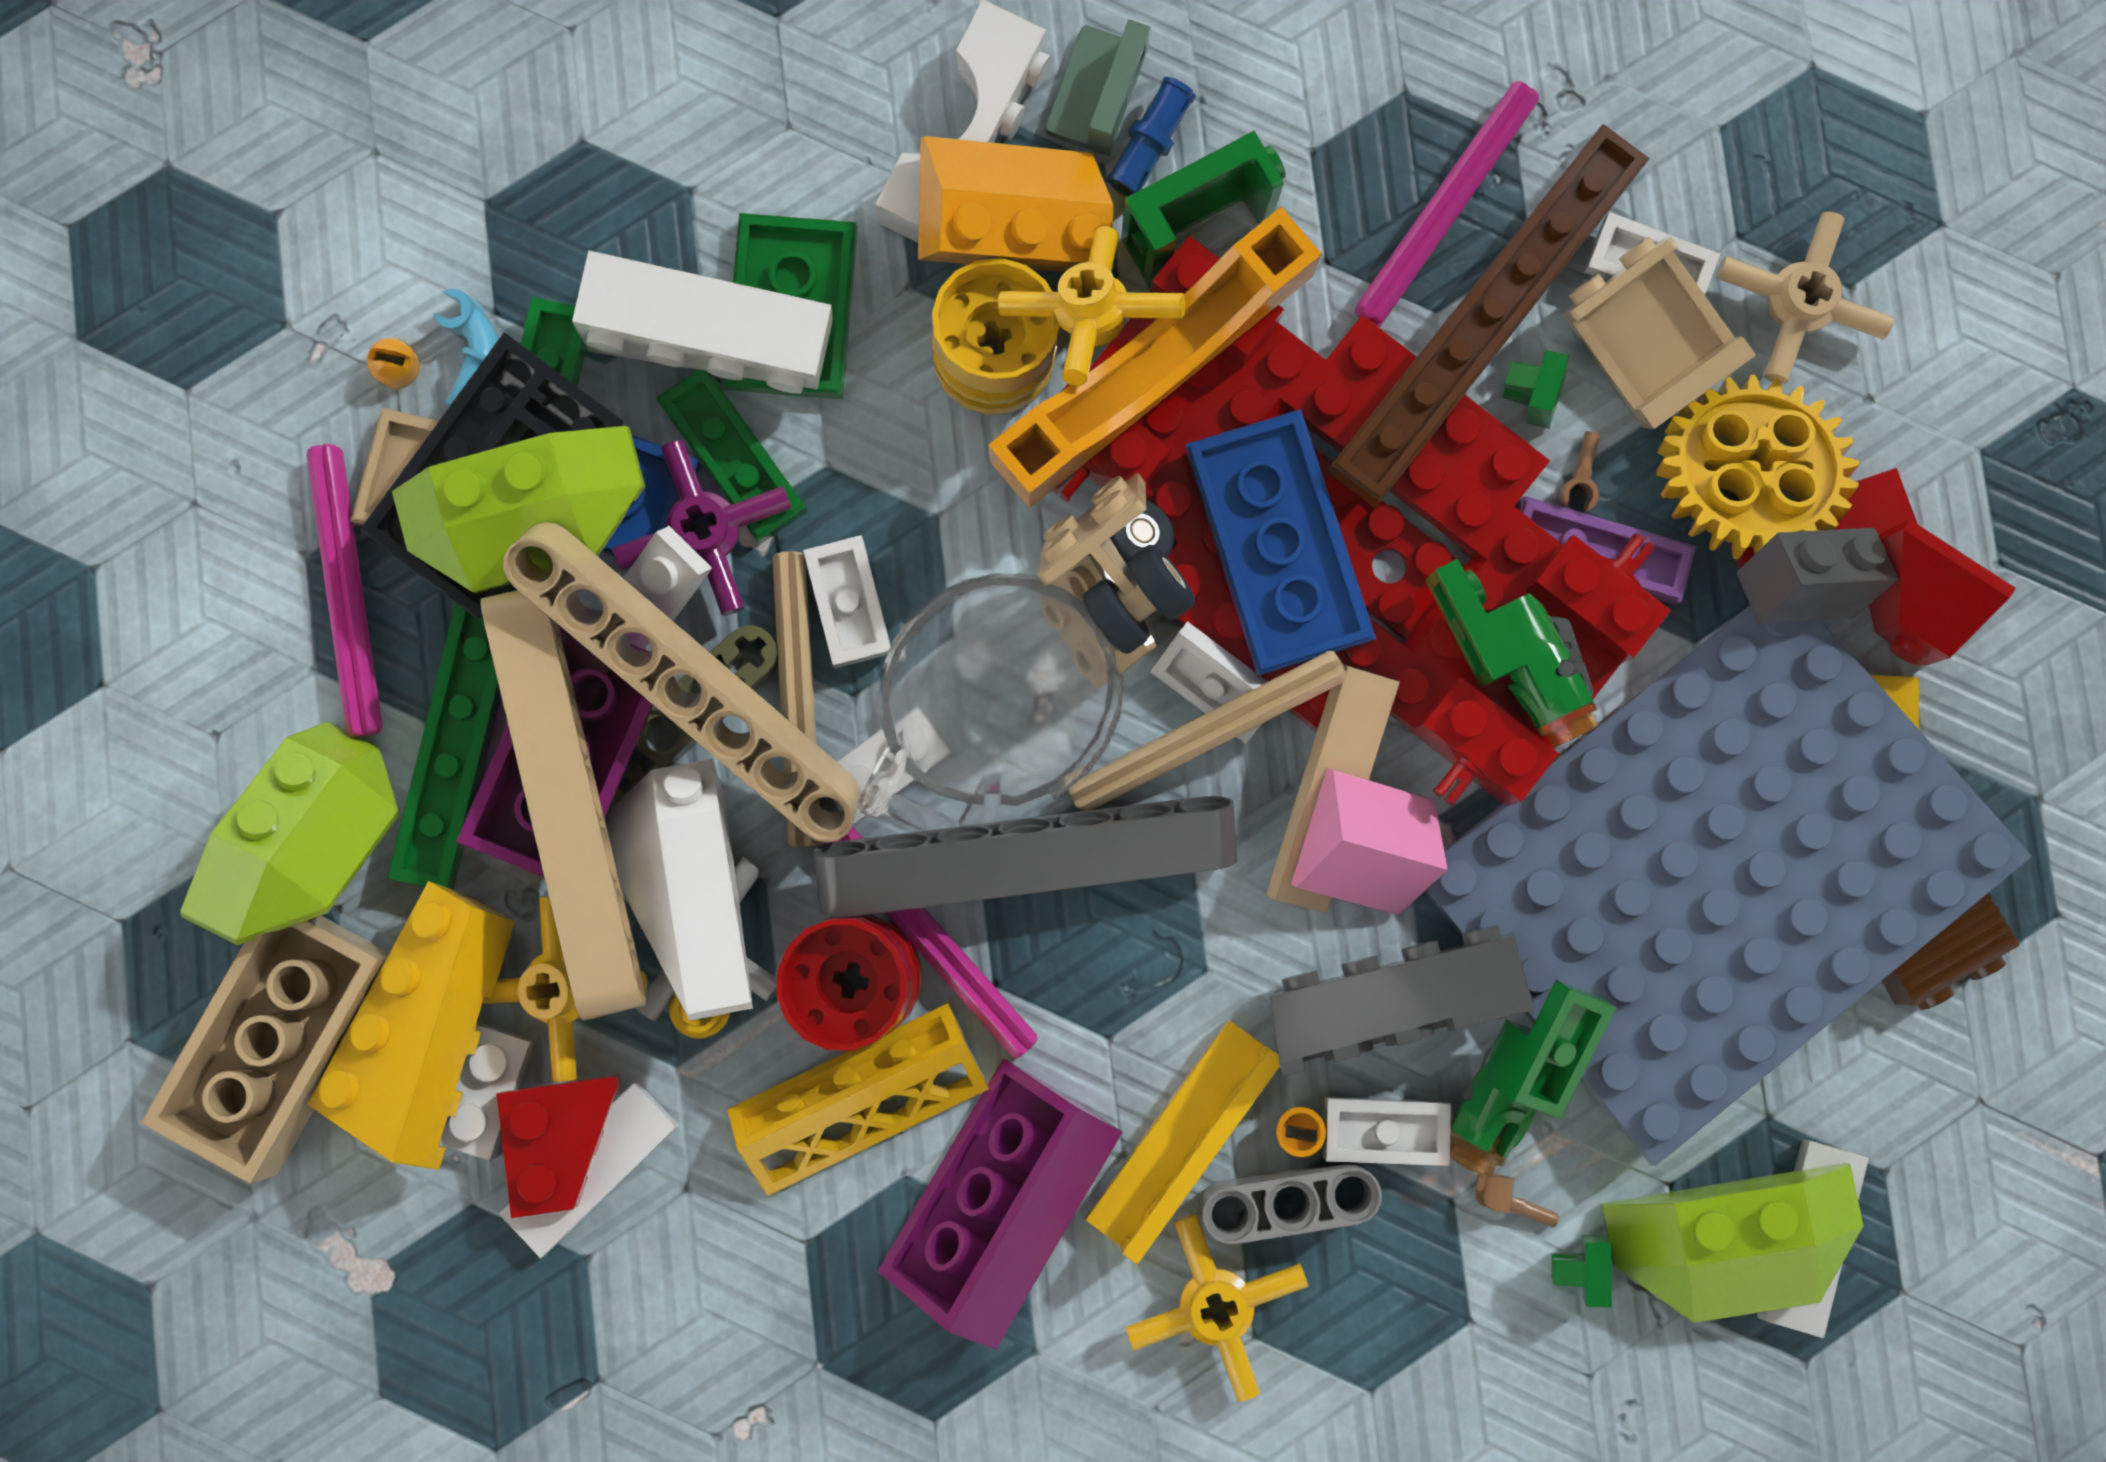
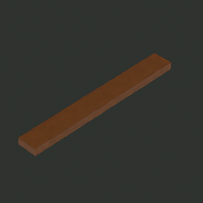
(1487, 316)

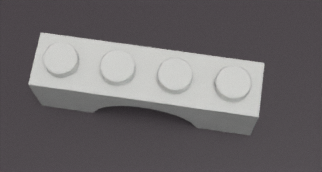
(999, 63)

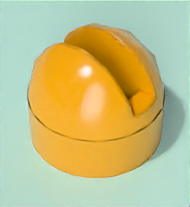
(388, 373)
(1302, 1119)

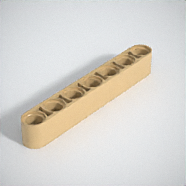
(678, 653)
(564, 806)

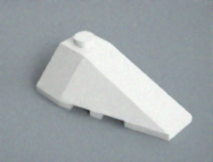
(682, 884)

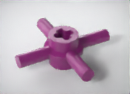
(724, 535)

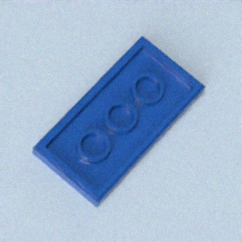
(1279, 542)

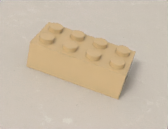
(265, 1046)

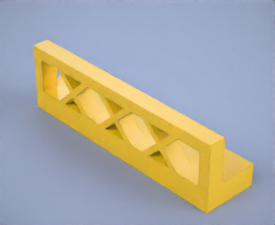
(850, 1092)
(1183, 1140)

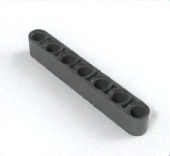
(1025, 856)

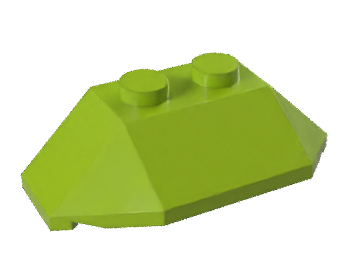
(478, 505)
(293, 836)
(1739, 1241)

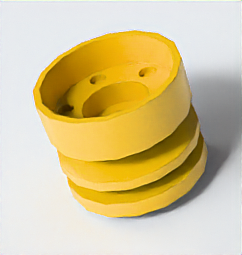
(969, 318)

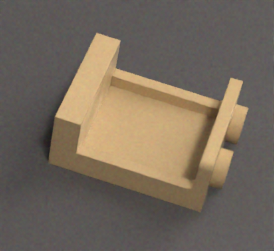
(1655, 333)

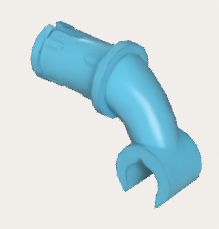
(477, 331)

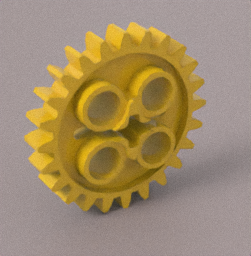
(1756, 465)

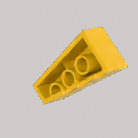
(412, 1033)

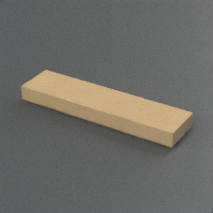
(1345, 743)

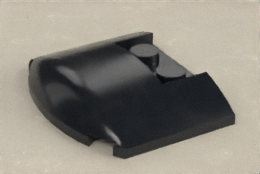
(502, 403)

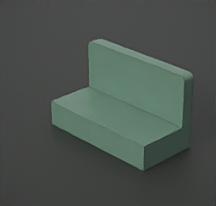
(1098, 86)

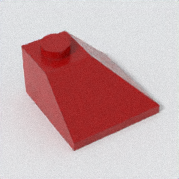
(1936, 600)

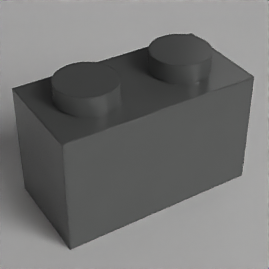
(1816, 575)

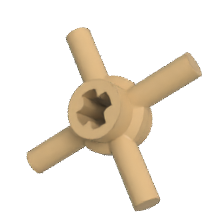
(1804, 297)

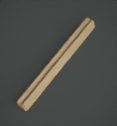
(794, 659)
(1208, 731)

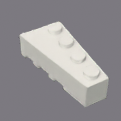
(701, 323)

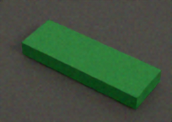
(727, 448)

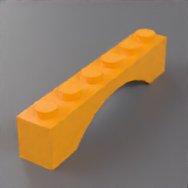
(1219, 308)

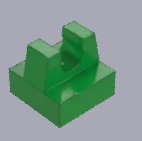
(1537, 386)
(1587, 1270)

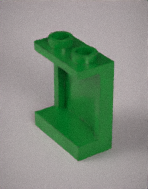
(1196, 192)

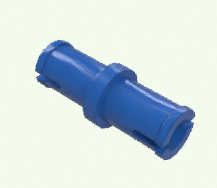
(1151, 136)

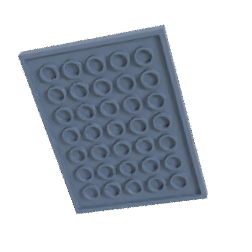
(1728, 868)

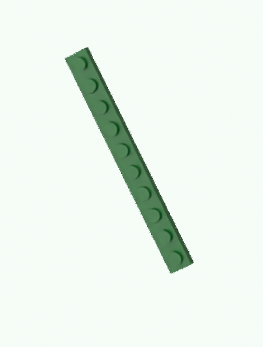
(467, 683)

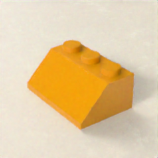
(1008, 203)

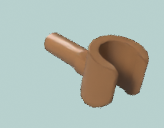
(1582, 474)
(1497, 1195)

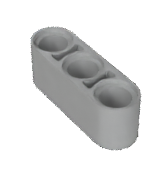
(1317, 1213)

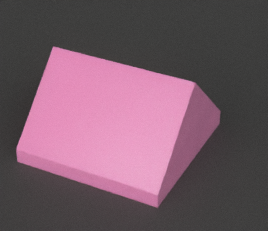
(1370, 844)

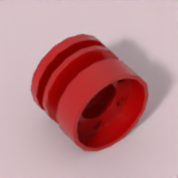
(821, 1002)

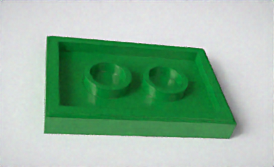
(804, 261)

